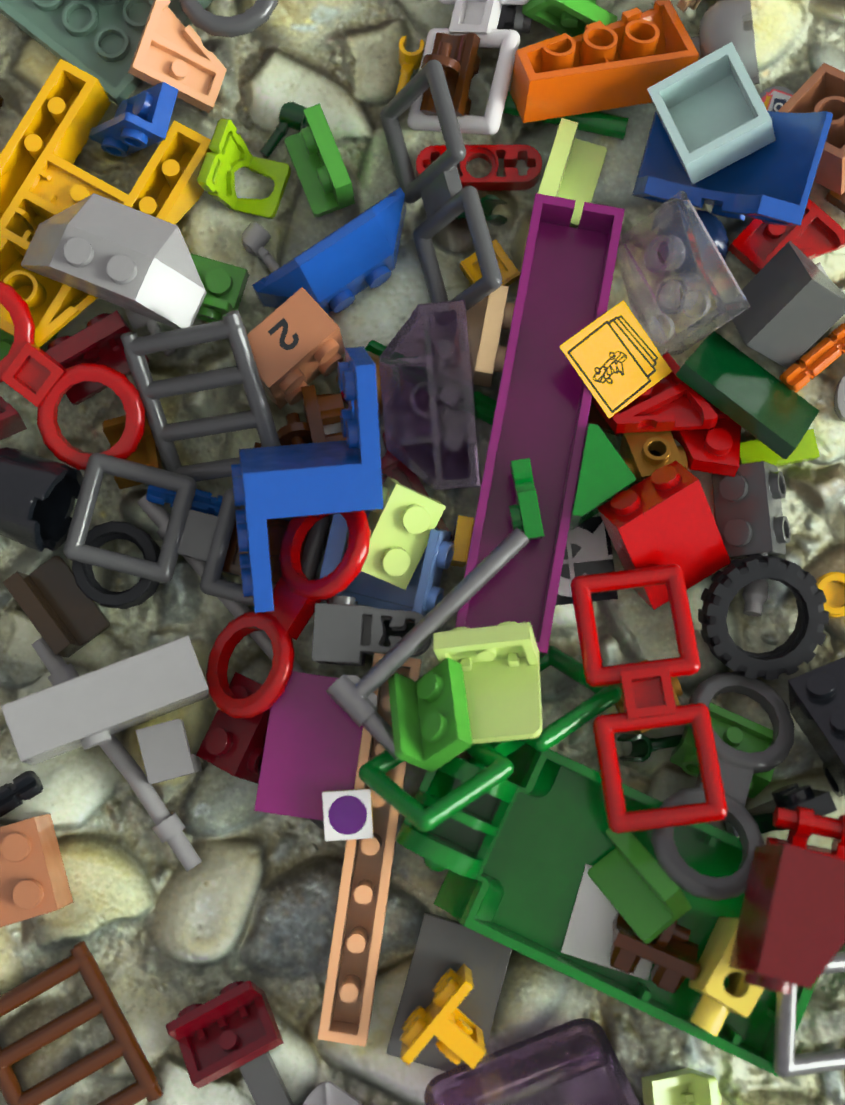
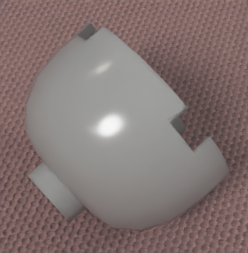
(726, 23)

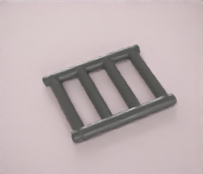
(244, 373)

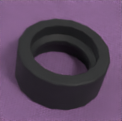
(84, 573)

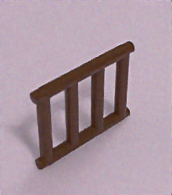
(101, 1003)

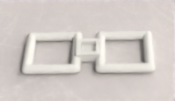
(482, 19)

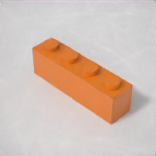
(602, 66)

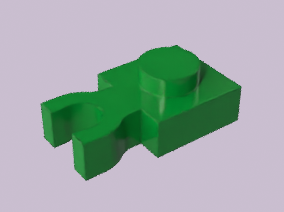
(526, 513)

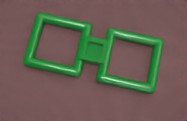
(490, 754)

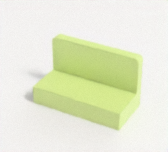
(572, 168)

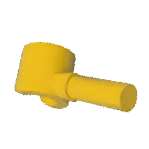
(409, 61)

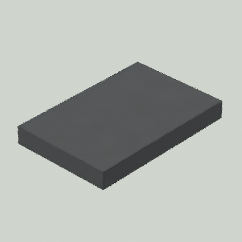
(443, 946)

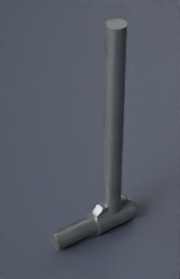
(357, 695)

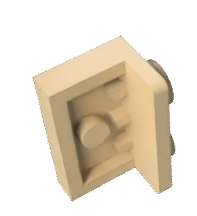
(485, 327)

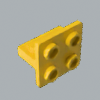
(456, 1033)

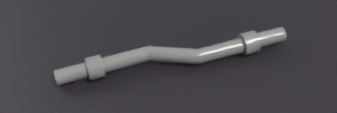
(168, 825)

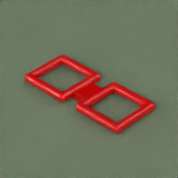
(647, 700)

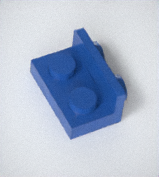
(137, 121)

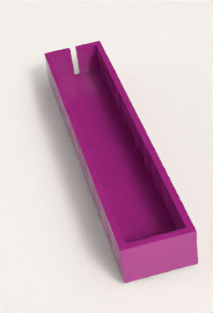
(541, 410)

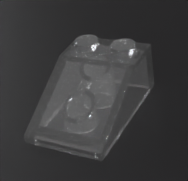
(677, 277)

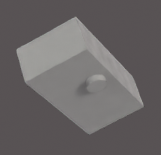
(105, 702)

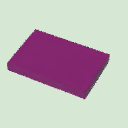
(306, 749)

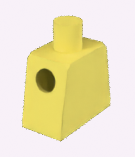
(715, 964)

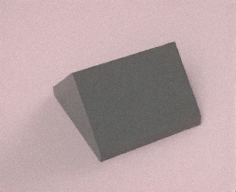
(789, 307)

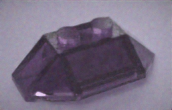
(433, 397)

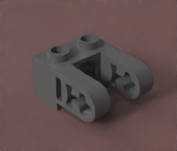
(350, 631)

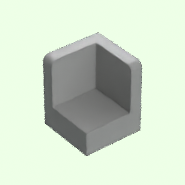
(167, 751)

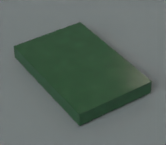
(748, 394)

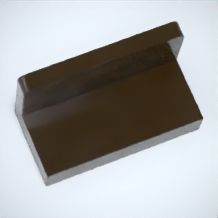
(57, 606)

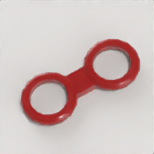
(45, 382)
(293, 606)

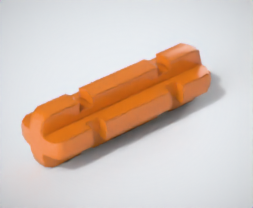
(815, 360)

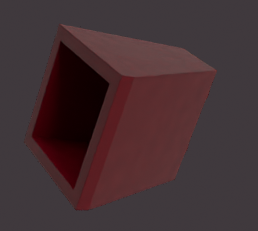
(790, 917)

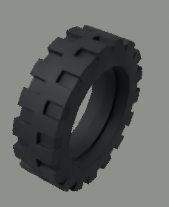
(799, 645)

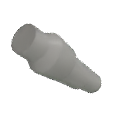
(755, 596)

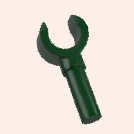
(290, 117)
(488, 203)
(643, 746)

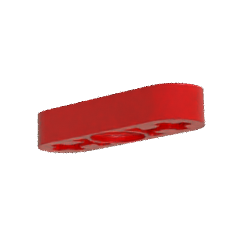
(491, 153)

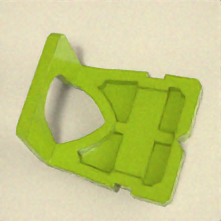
(229, 155)

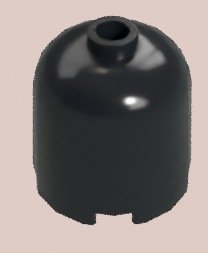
(36, 499)

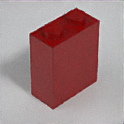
(665, 524)

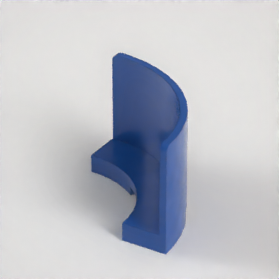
(764, 185)

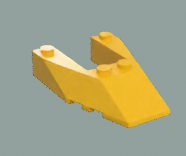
(42, 182)

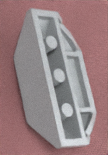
(120, 259)

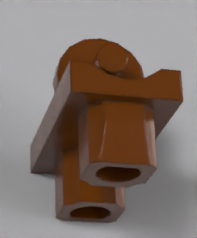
(459, 64)
(319, 411)
(670, 951)

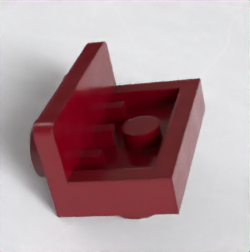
(95, 344)
(240, 742)
(225, 1032)

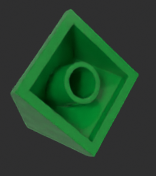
(599, 477)

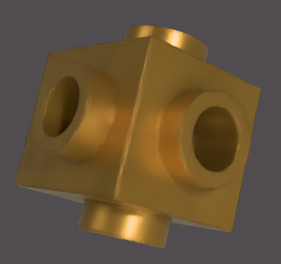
(650, 451)

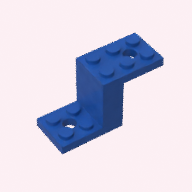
(309, 476)

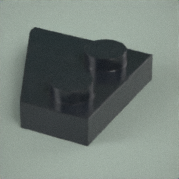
(788, 798)

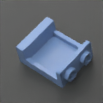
(423, 589)

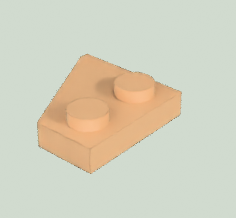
(177, 57)

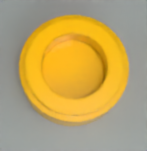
(834, 589)

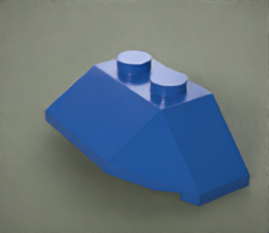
(344, 261)

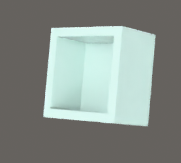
(712, 113)

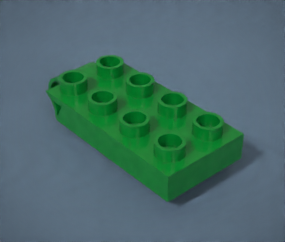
(520, 865)

